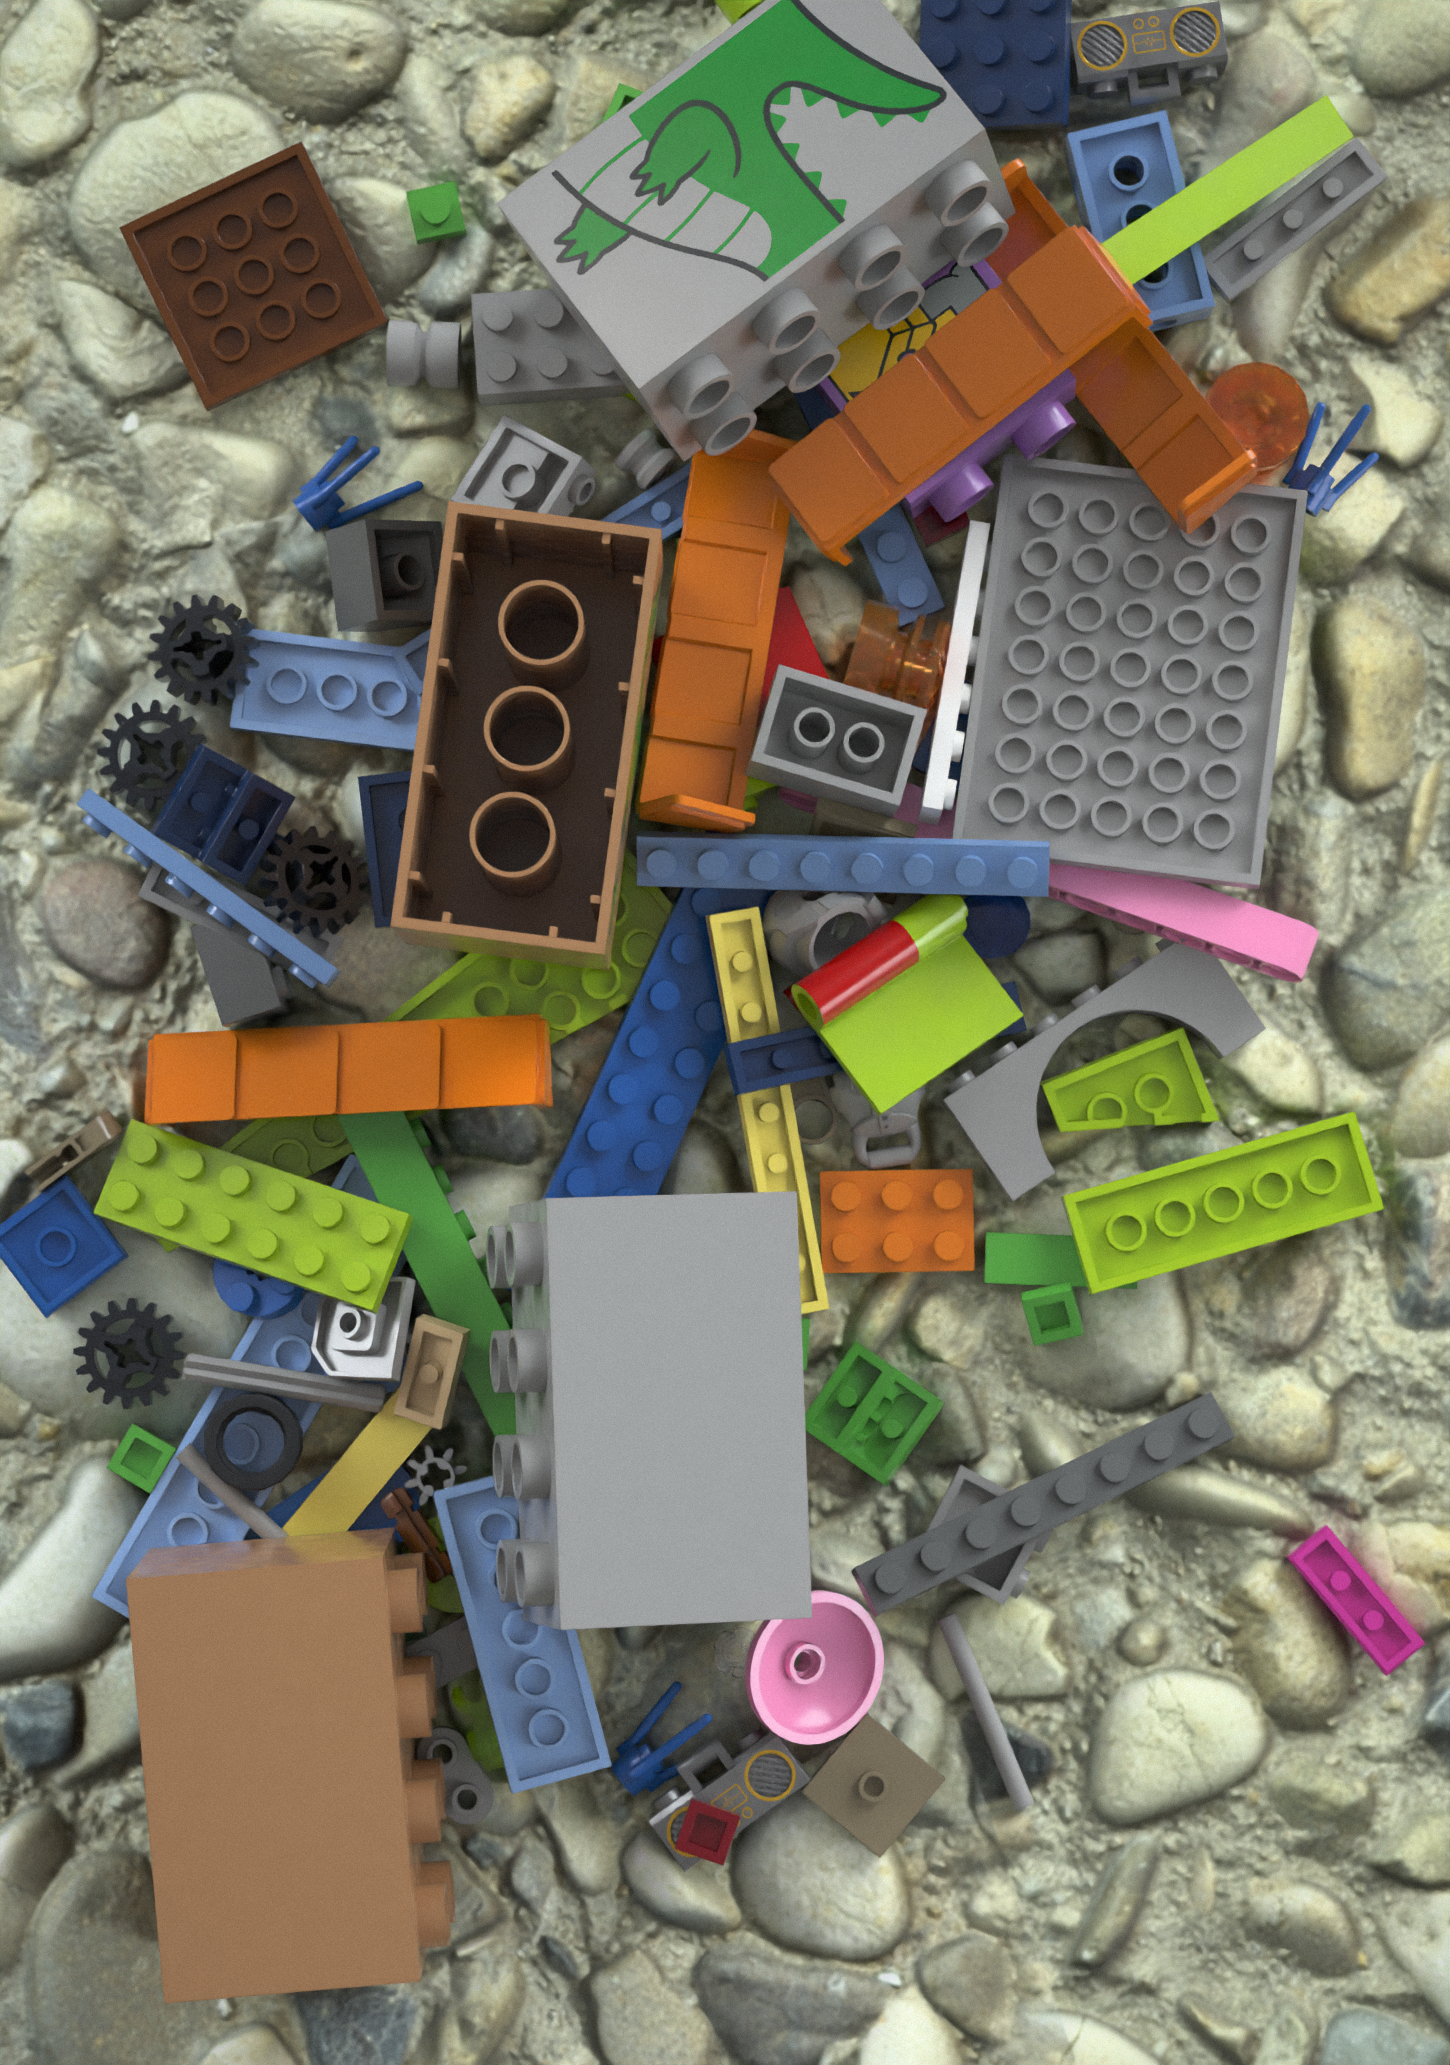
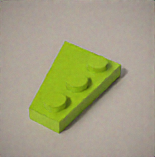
(1134, 1086)

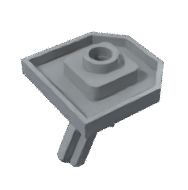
(365, 1344)

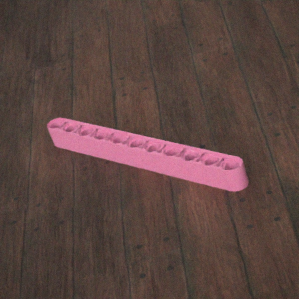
(1153, 904)

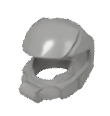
(802, 925)

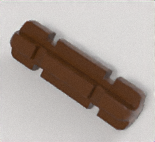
(417, 1533)

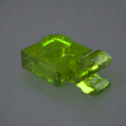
(482, 1739)

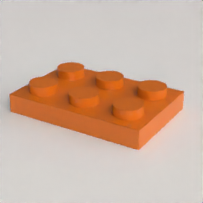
(897, 1221)

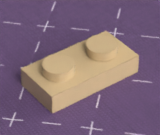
(432, 1371)

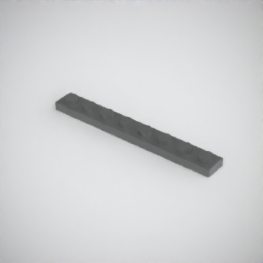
(1042, 1504)

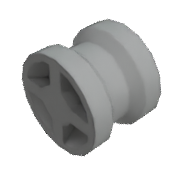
(646, 459)

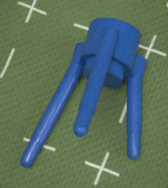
(1317, 479)
(320, 499)
(640, 1766)

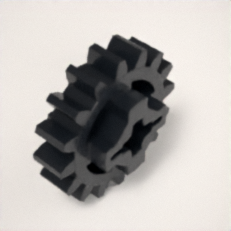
(183, 651)
(134, 771)
(289, 873)
(119, 1374)

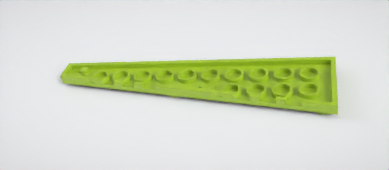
(483, 988)

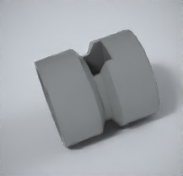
(424, 354)

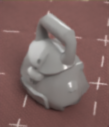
(867, 1124)

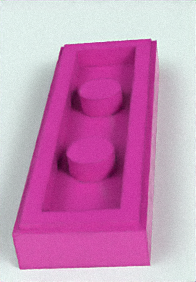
(1355, 1600)

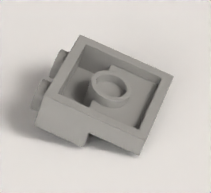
(526, 473)
(1005, 1573)

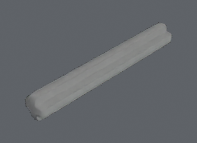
(284, 1382)

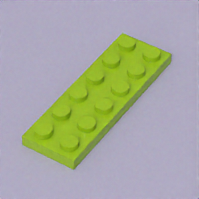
(1222, 1203)
(254, 1216)

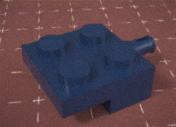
(223, 814)

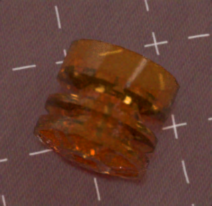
(1274, 399)
(898, 660)

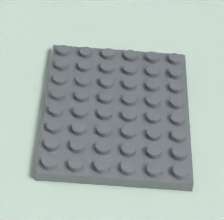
(1130, 674)

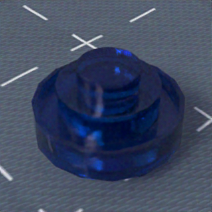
(996, 924)

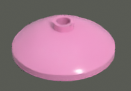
(830, 1684)

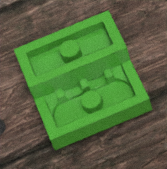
(871, 1413)

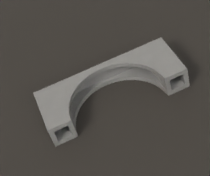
(1000, 1104)

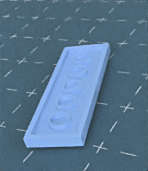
(327, 692)
(527, 1670)

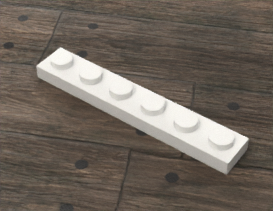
(955, 694)

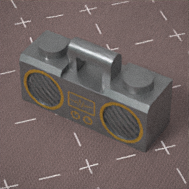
(1145, 45)
(750, 1785)

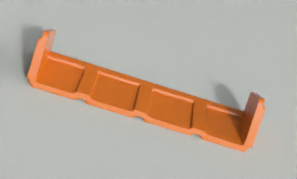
(954, 388)
(1138, 389)
(715, 640)
(348, 1069)

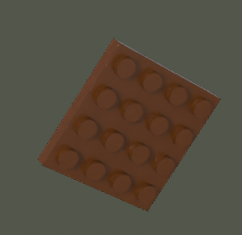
(254, 276)

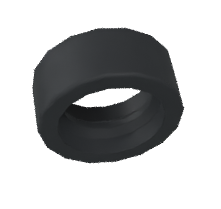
(226, 1469)

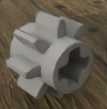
(423, 1468)

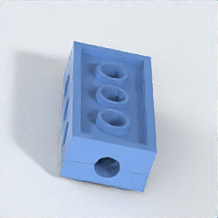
(1104, 205)

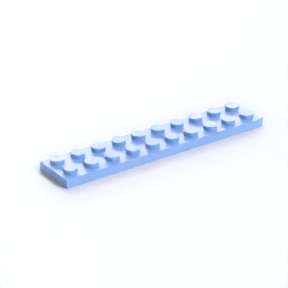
(180, 1505)

